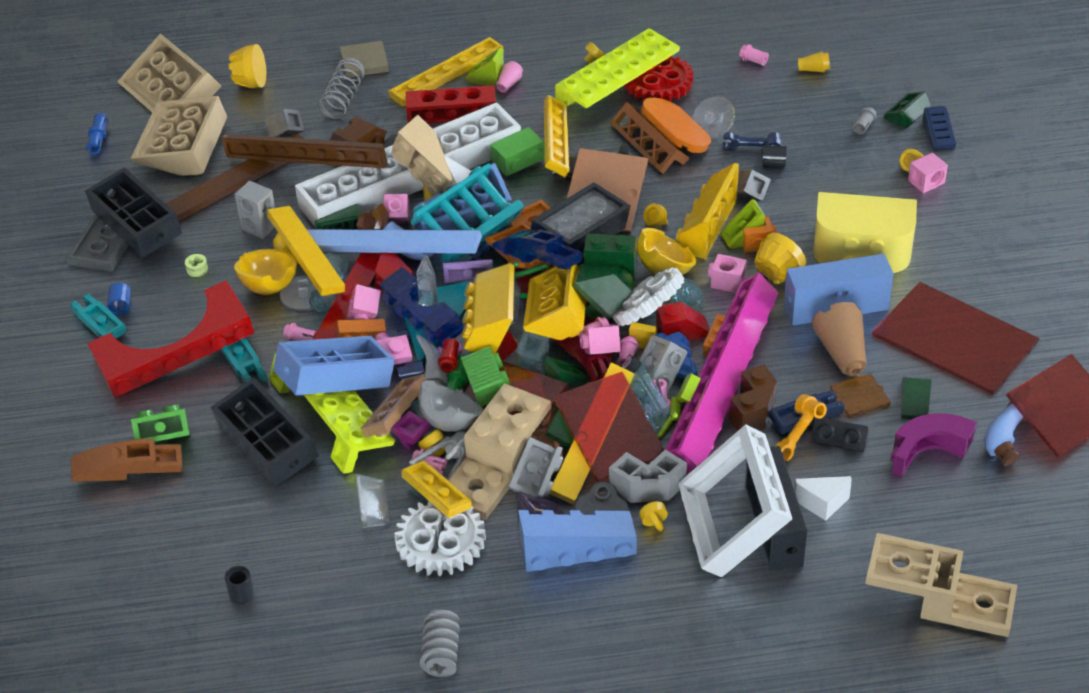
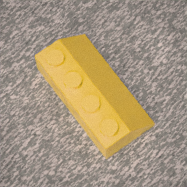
(710, 212)
(554, 305)
(488, 308)

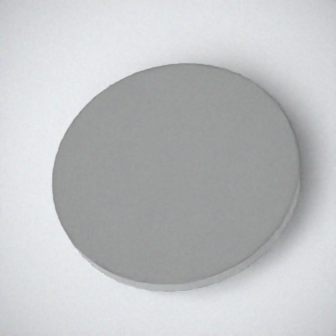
(297, 294)

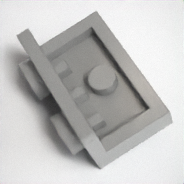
(535, 468)

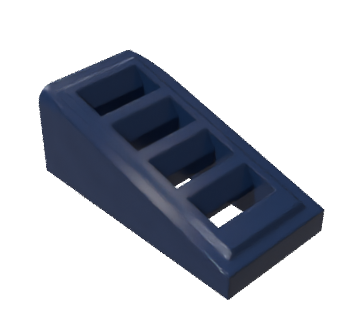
(938, 125)

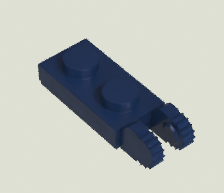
(786, 417)

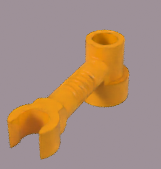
(808, 408)

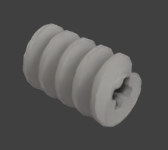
(440, 643)

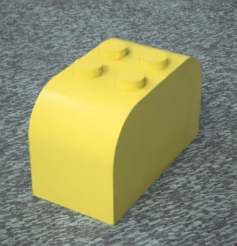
(864, 226)

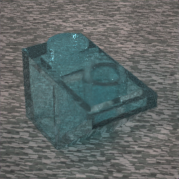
(533, 349)

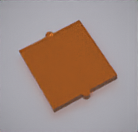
(860, 395)

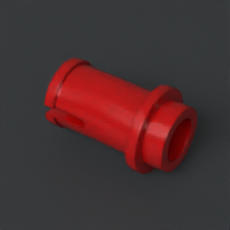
(447, 360)

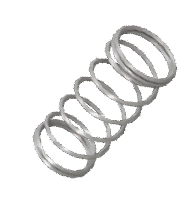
(324, 96)

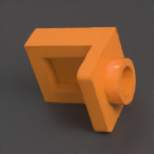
(754, 236)

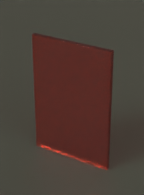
(956, 337)

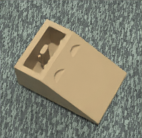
(422, 154)

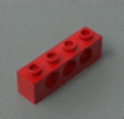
(447, 104)

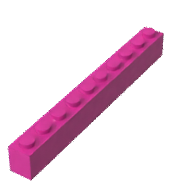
(722, 371)

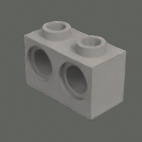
(252, 208)

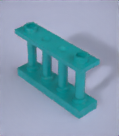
(489, 225)

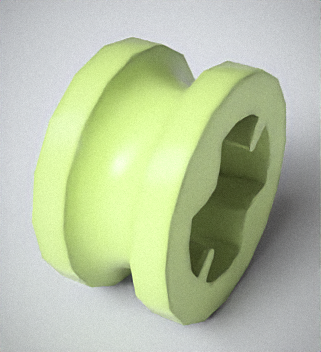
(199, 270)

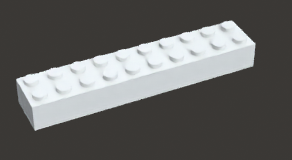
(462, 140)

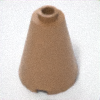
(843, 336)

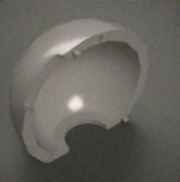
(447, 408)

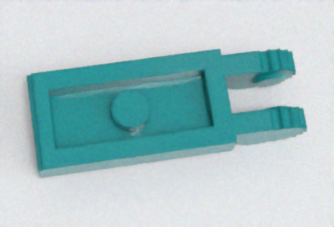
(98, 317)
(244, 360)

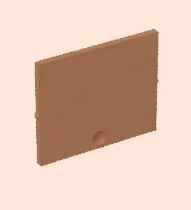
(615, 172)

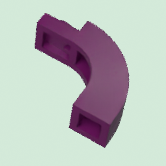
(929, 432)

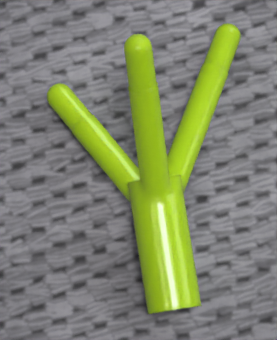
(675, 413)

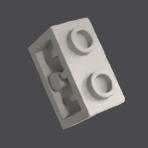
(662, 360)

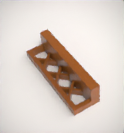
(653, 134)

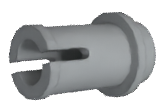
(866, 117)

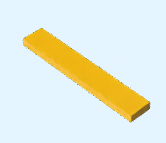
(445, 70)
(556, 136)
(306, 251)
(575, 468)

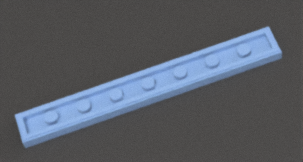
(397, 241)

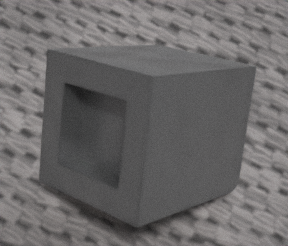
(284, 122)
(752, 184)

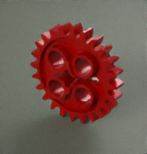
(663, 81)

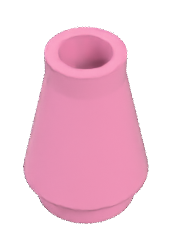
(509, 76)

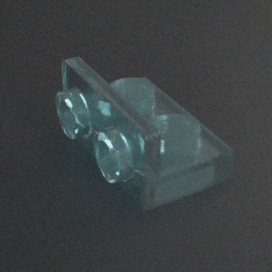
(649, 399)

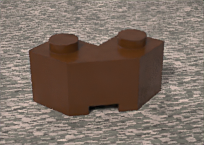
(360, 131)
(755, 398)

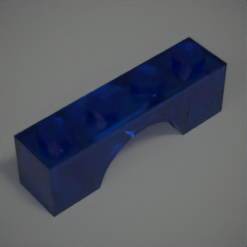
(435, 321)

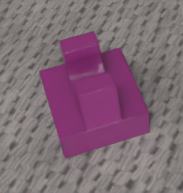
(410, 429)

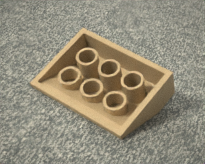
(166, 75)
(181, 135)

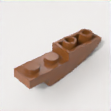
(123, 458)

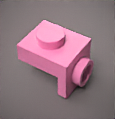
(398, 348)

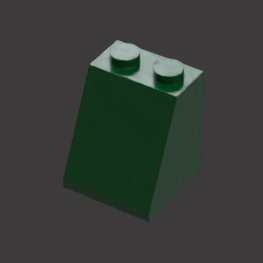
(612, 250)

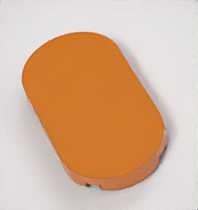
(675, 125)

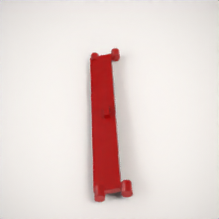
(362, 274)

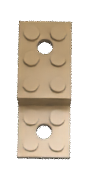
(496, 445)
(936, 576)

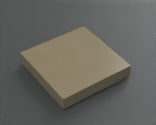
(369, 54)

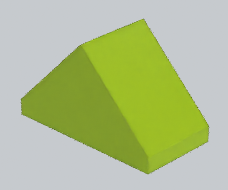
(487, 70)
(748, 217)

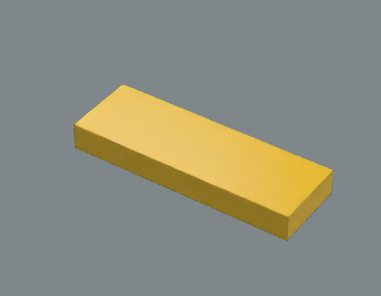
(436, 489)

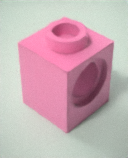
(927, 172)
(398, 208)
(727, 273)
(363, 303)
(600, 339)

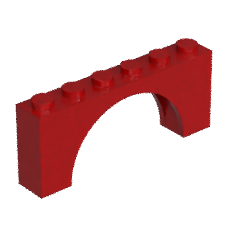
(131, 367)

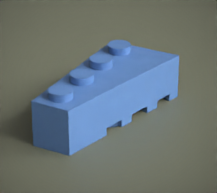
(463, 208)
(574, 538)

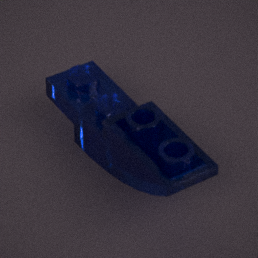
(539, 244)

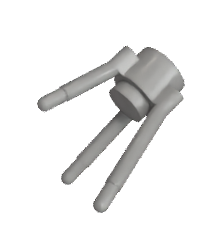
(454, 448)

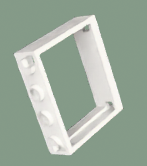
(743, 445)

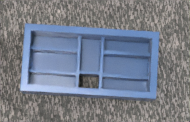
(856, 280)
(333, 365)

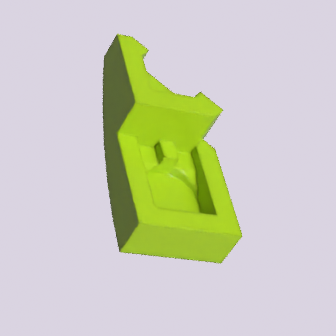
(687, 388)

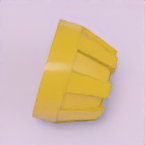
(248, 66)
(776, 256)

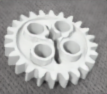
(648, 296)
(457, 544)

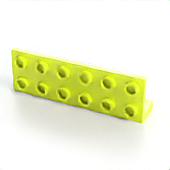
(615, 69)
(345, 416)

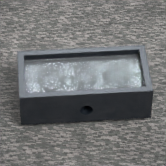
(587, 211)

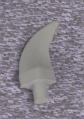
(432, 370)

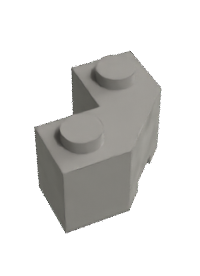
(645, 482)

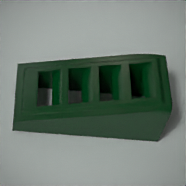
(348, 215)

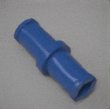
(97, 133)

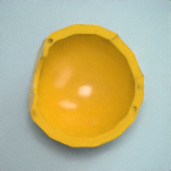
(662, 252)
(266, 270)

